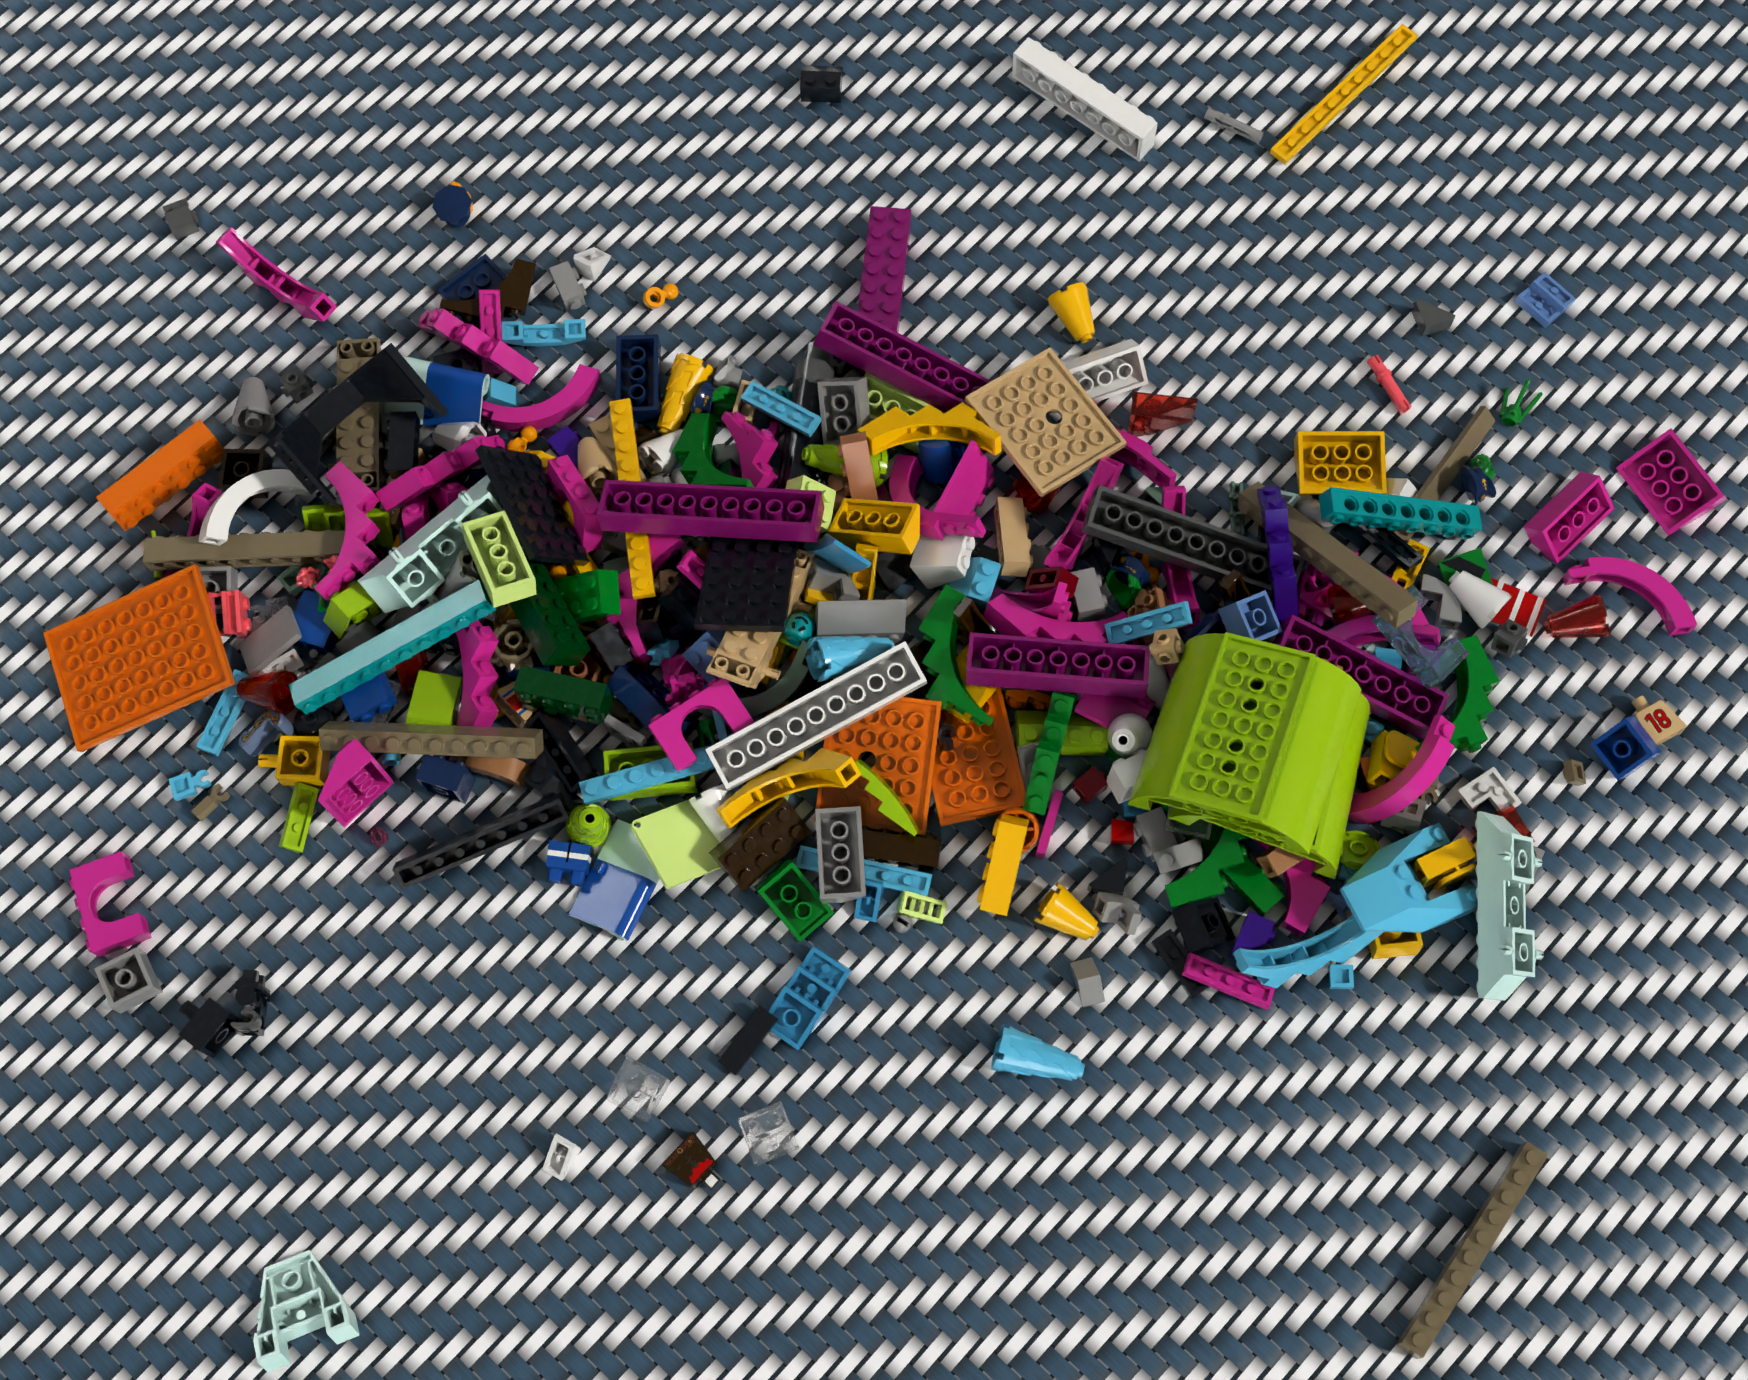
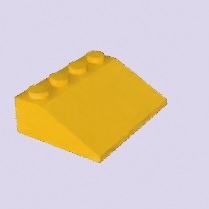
(1340, 461)

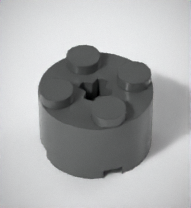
(356, 636)

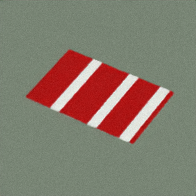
(1521, 608)

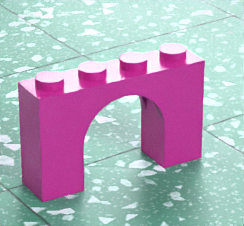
(572, 487)
(717, 697)
(89, 883)

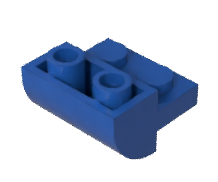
(940, 459)

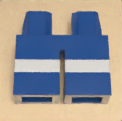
(568, 859)

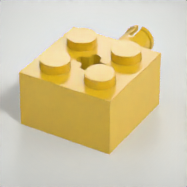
(298, 761)

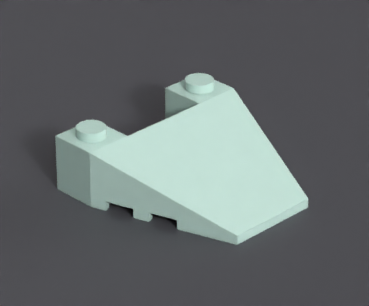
(295, 1302)

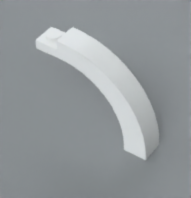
(219, 516)

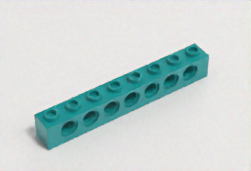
(1399, 513)

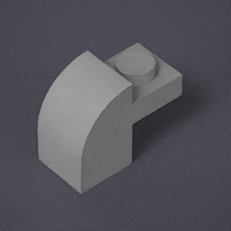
(1180, 855)
(1117, 910)

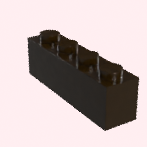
(901, 849)

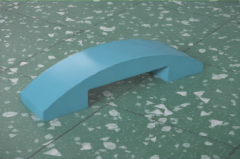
(543, 334)

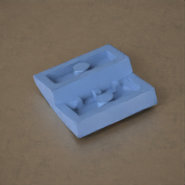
(1545, 300)

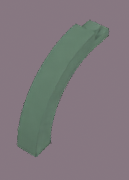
(782, 691)

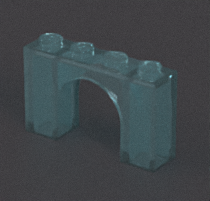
(1428, 665)

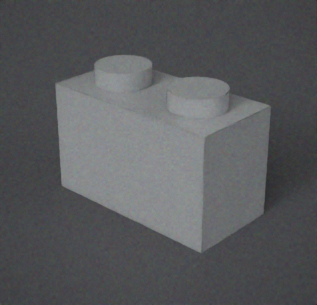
(1151, 829)

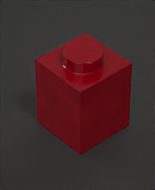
(1090, 785)

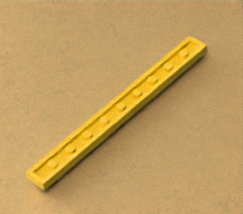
(1343, 94)
(629, 470)

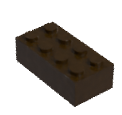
(760, 842)

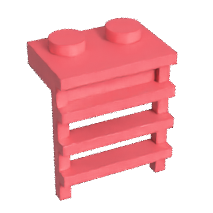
(234, 612)

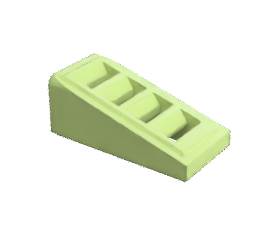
(919, 914)

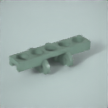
(1232, 514)

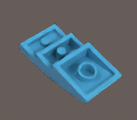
(837, 554)
(807, 996)

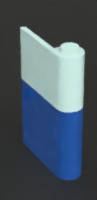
(455, 387)
(617, 884)

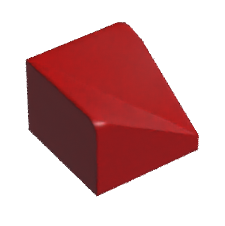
(1121, 832)

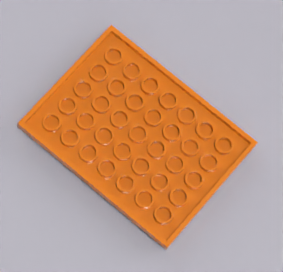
(138, 658)

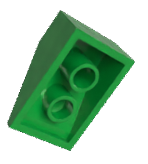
(793, 899)

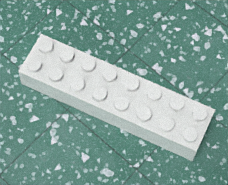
(1084, 99)

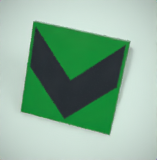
(1470, 561)

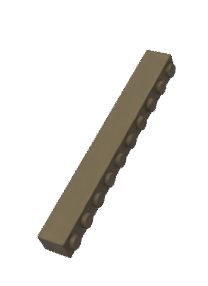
(243, 550)
(1338, 563)
(434, 739)
(1472, 1250)

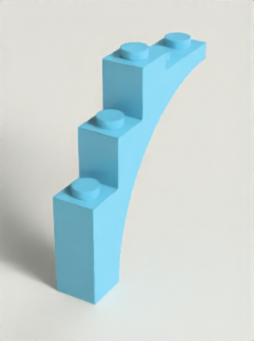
(1305, 957)

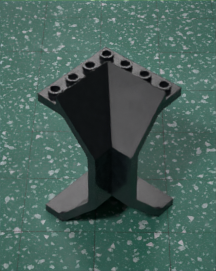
(381, 379)

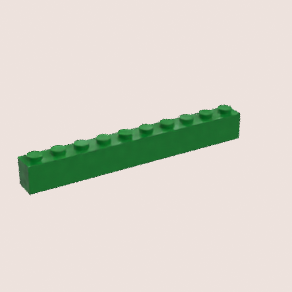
(1246, 879)

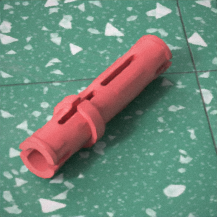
(1384, 376)

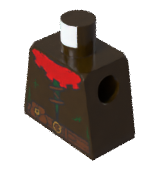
(692, 1163)

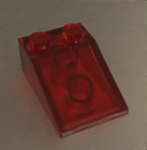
(1158, 413)

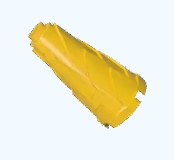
(683, 384)

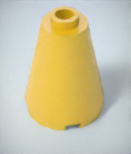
(1074, 311)
(1066, 914)

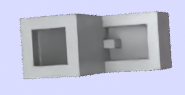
(831, 580)
(1449, 609)

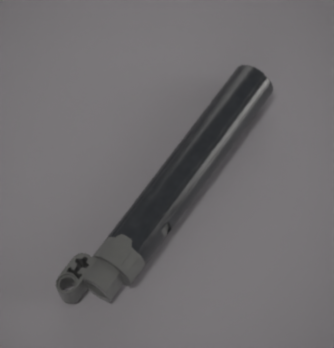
(814, 368)

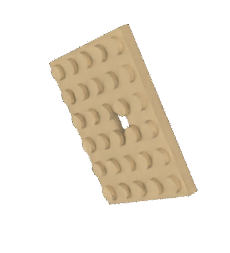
(1042, 450)

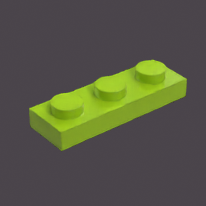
(298, 817)

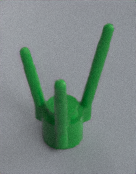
(1512, 415)
(708, 728)

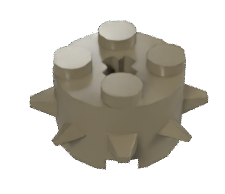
(513, 646)

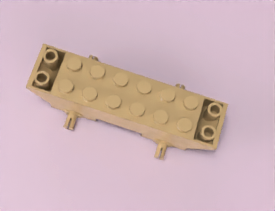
(746, 654)

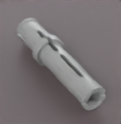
(1233, 125)

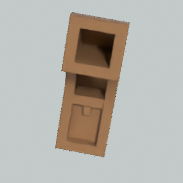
(505, 769)

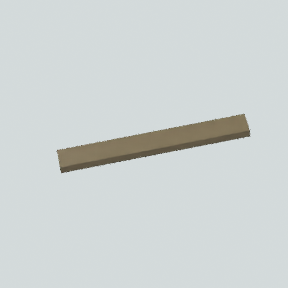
(1454, 460)

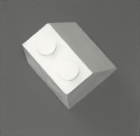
(942, 560)

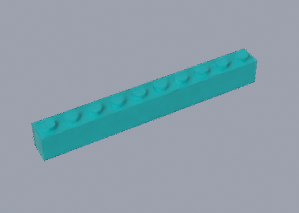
(391, 647)

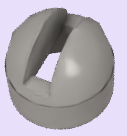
(899, 927)

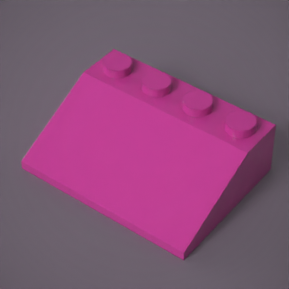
(1670, 482)
(967, 484)
(353, 783)

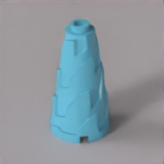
(838, 654)
(1031, 1056)

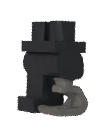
(252, 996)

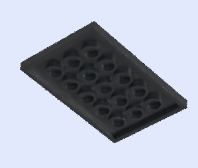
(532, 506)
(746, 585)

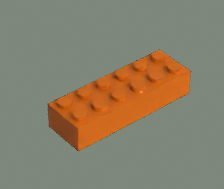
(162, 475)

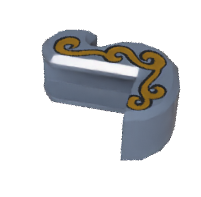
(264, 732)

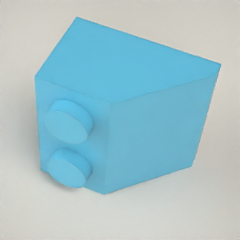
(979, 581)

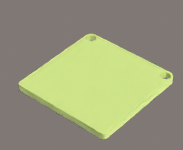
(677, 844)

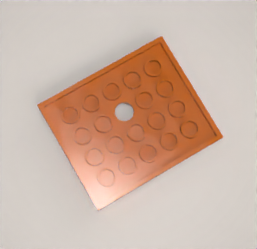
(905, 751)

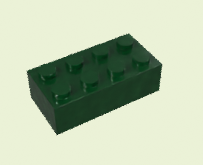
(563, 694)

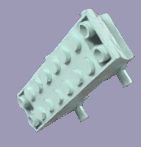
(423, 560)
(1504, 944)

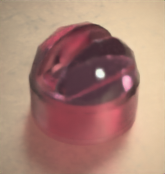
(383, 834)

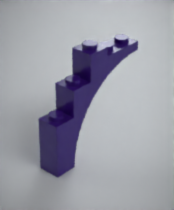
(1280, 553)

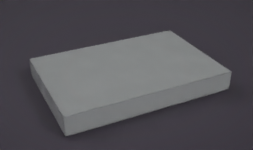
(270, 640)

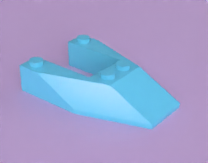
(1389, 895)

